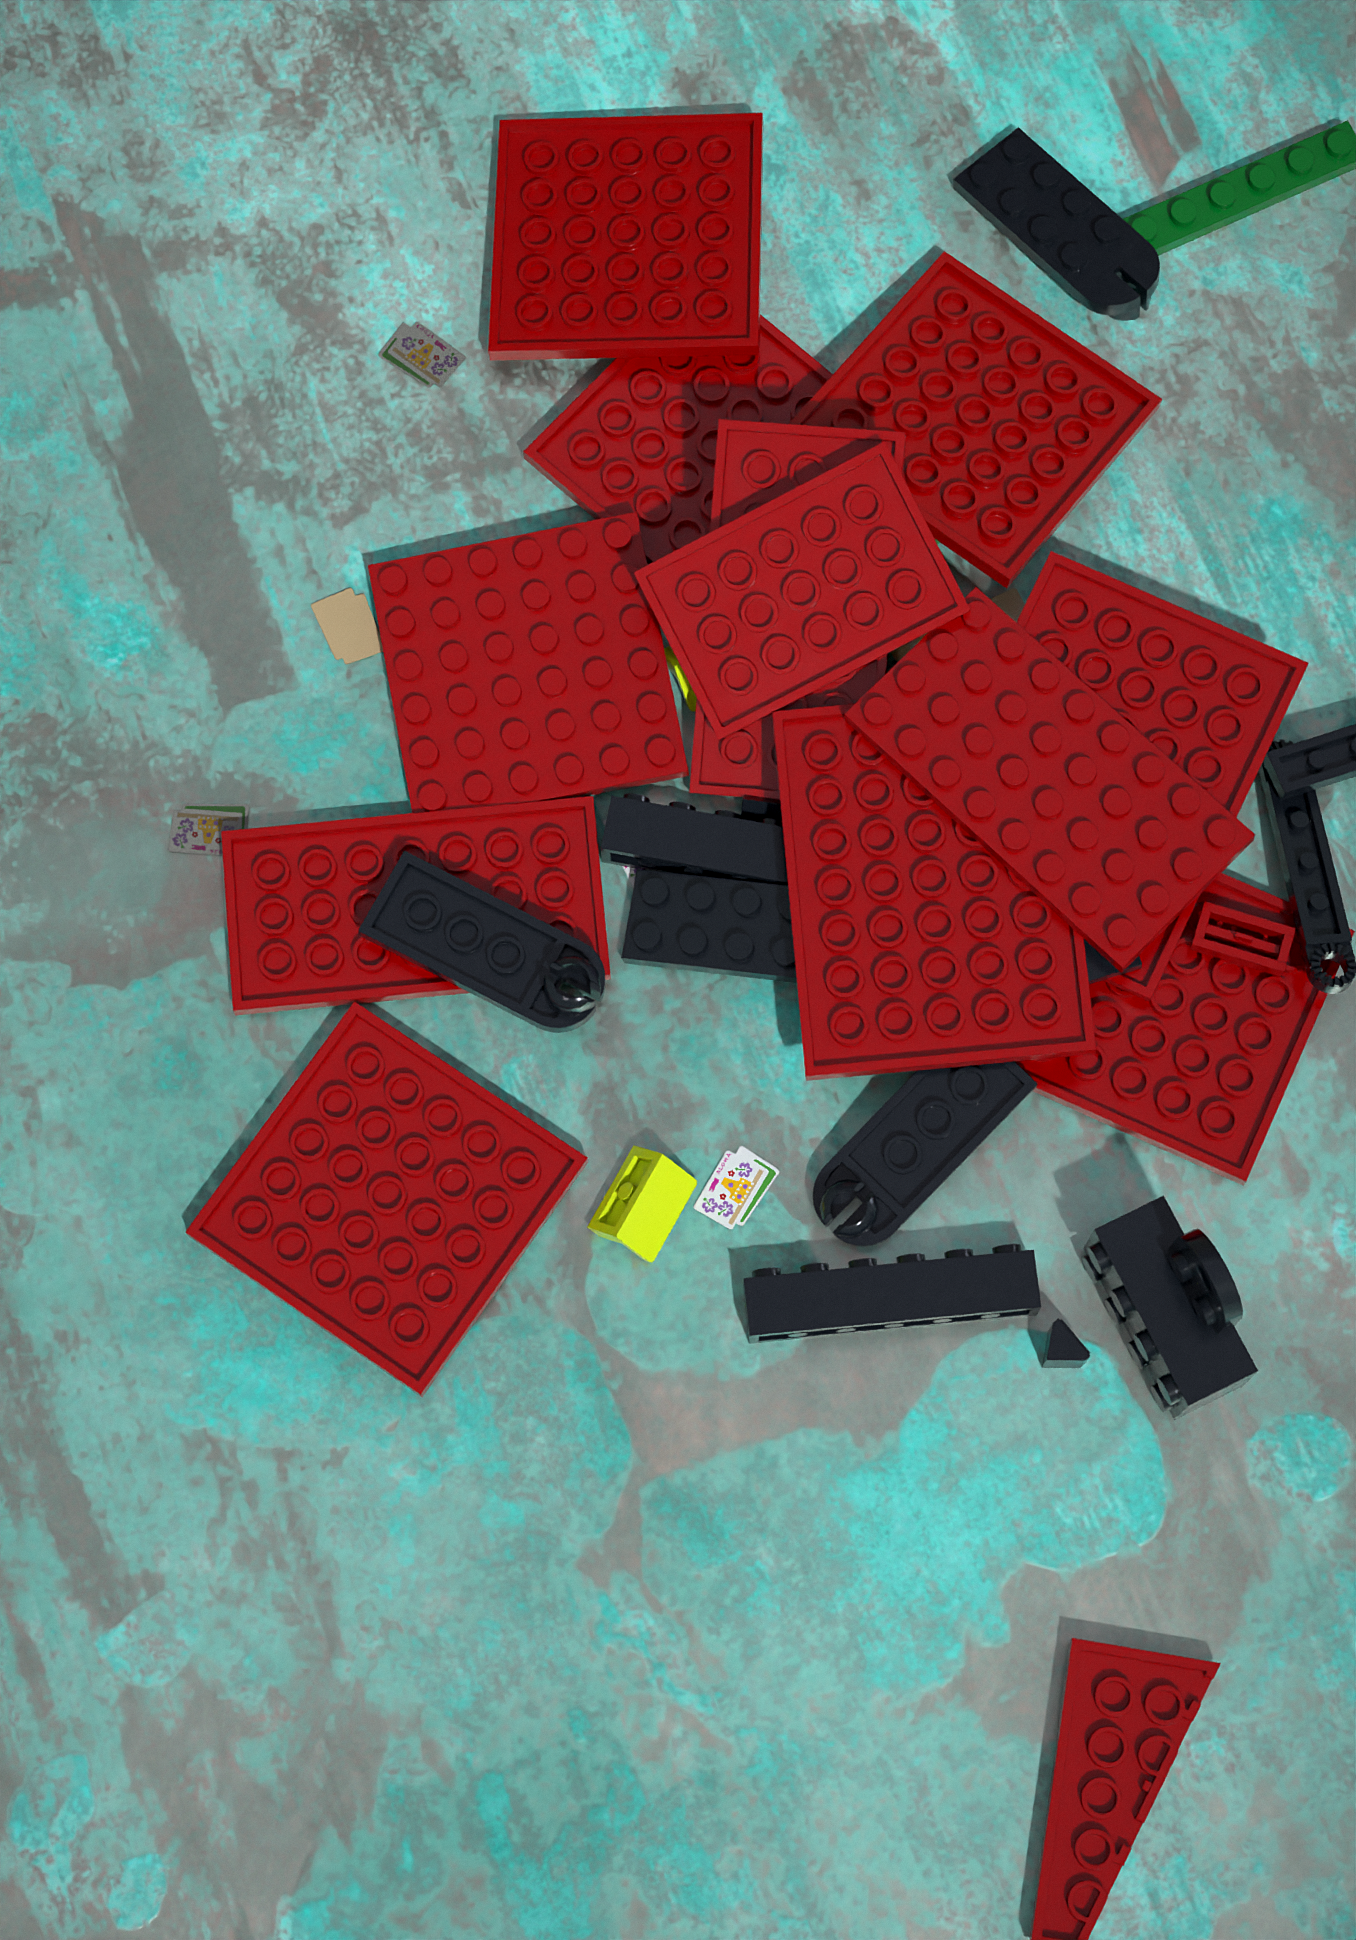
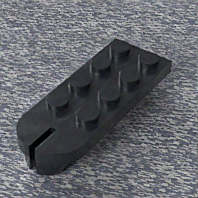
(1062, 227)
(710, 926)
(485, 946)
(915, 1146)

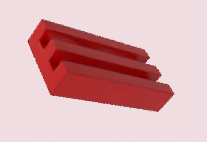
(1237, 955)

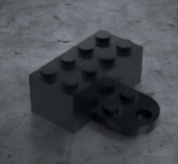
(1174, 1305)

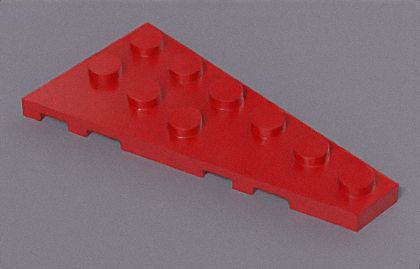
(1112, 1753)

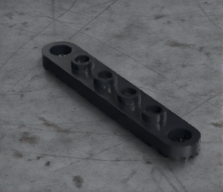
(1310, 883)

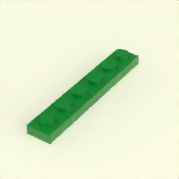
(1247, 189)

